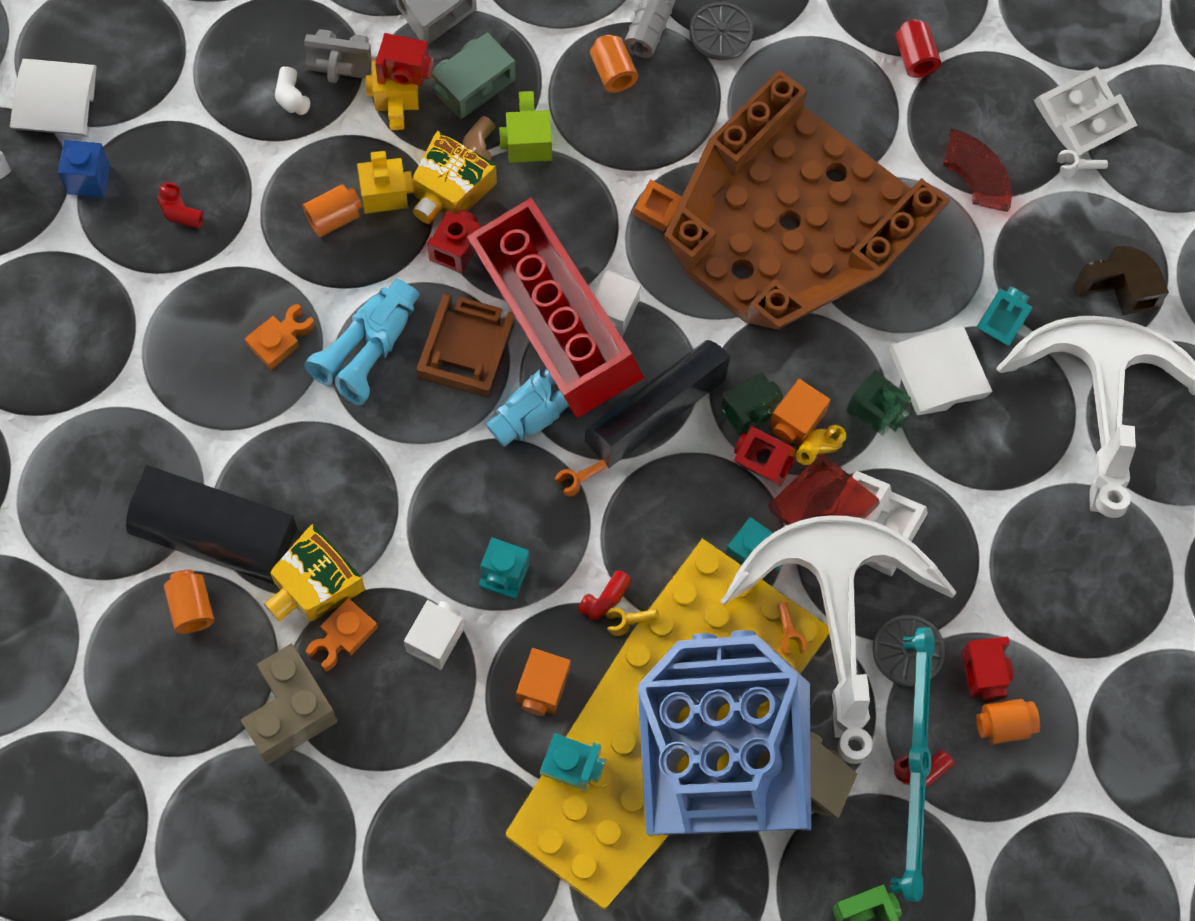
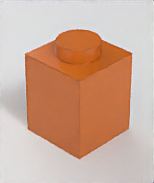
(798, 413)
(542, 682)

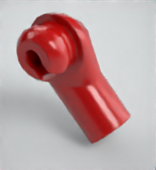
(174, 207)
(608, 599)
(940, 764)

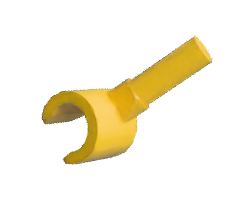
(629, 619)

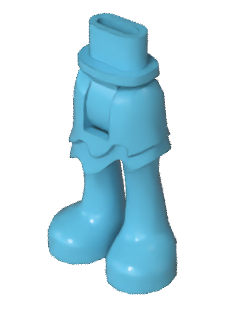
(381, 323)
(528, 409)

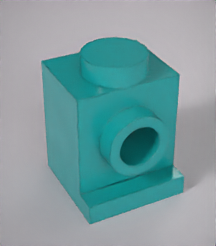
(504, 568)

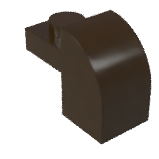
(1131, 275)

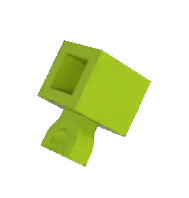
(527, 132)

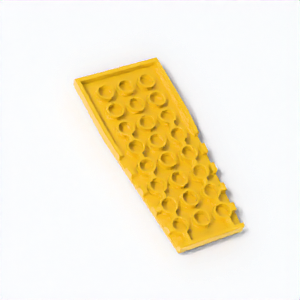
(600, 835)

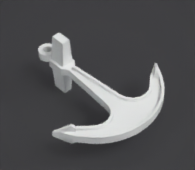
(1108, 349)
(833, 552)

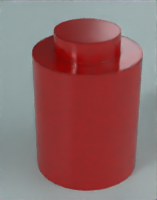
(917, 48)

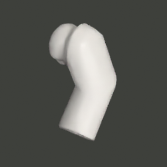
(288, 95)

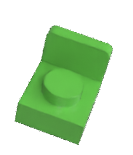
(862, 905)

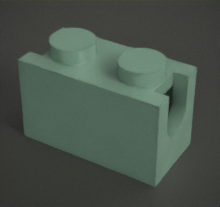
(473, 75)

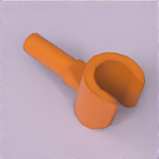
(579, 477)
(789, 631)

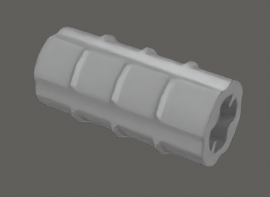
(648, 27)

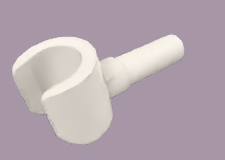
(1077, 164)

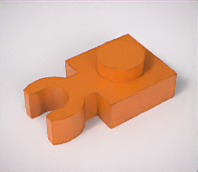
(656, 205)
(277, 340)
(345, 630)

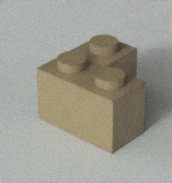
(296, 712)
(829, 778)

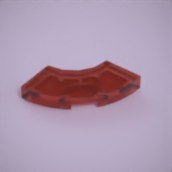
(981, 170)

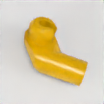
(820, 442)

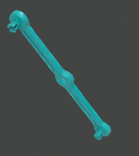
(919, 765)

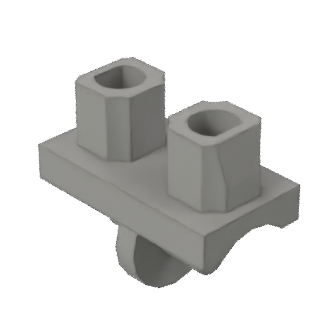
(338, 56)

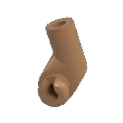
(477, 135)

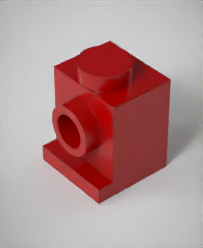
(403, 60)
(453, 250)
(753, 444)
(987, 669)

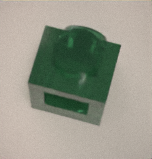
(881, 393)
(751, 402)

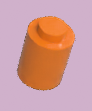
(613, 63)
(332, 209)
(188, 602)

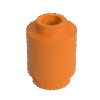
(1008, 721)

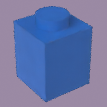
(84, 168)

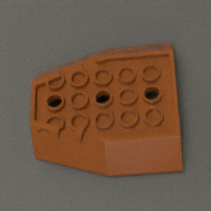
(772, 167)

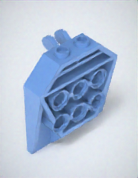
(740, 797)

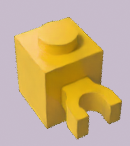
(392, 98)
(384, 183)

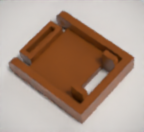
(467, 341)

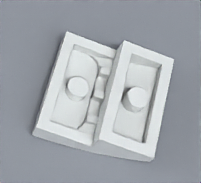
(53, 97)
(1085, 112)
(940, 370)
(893, 512)

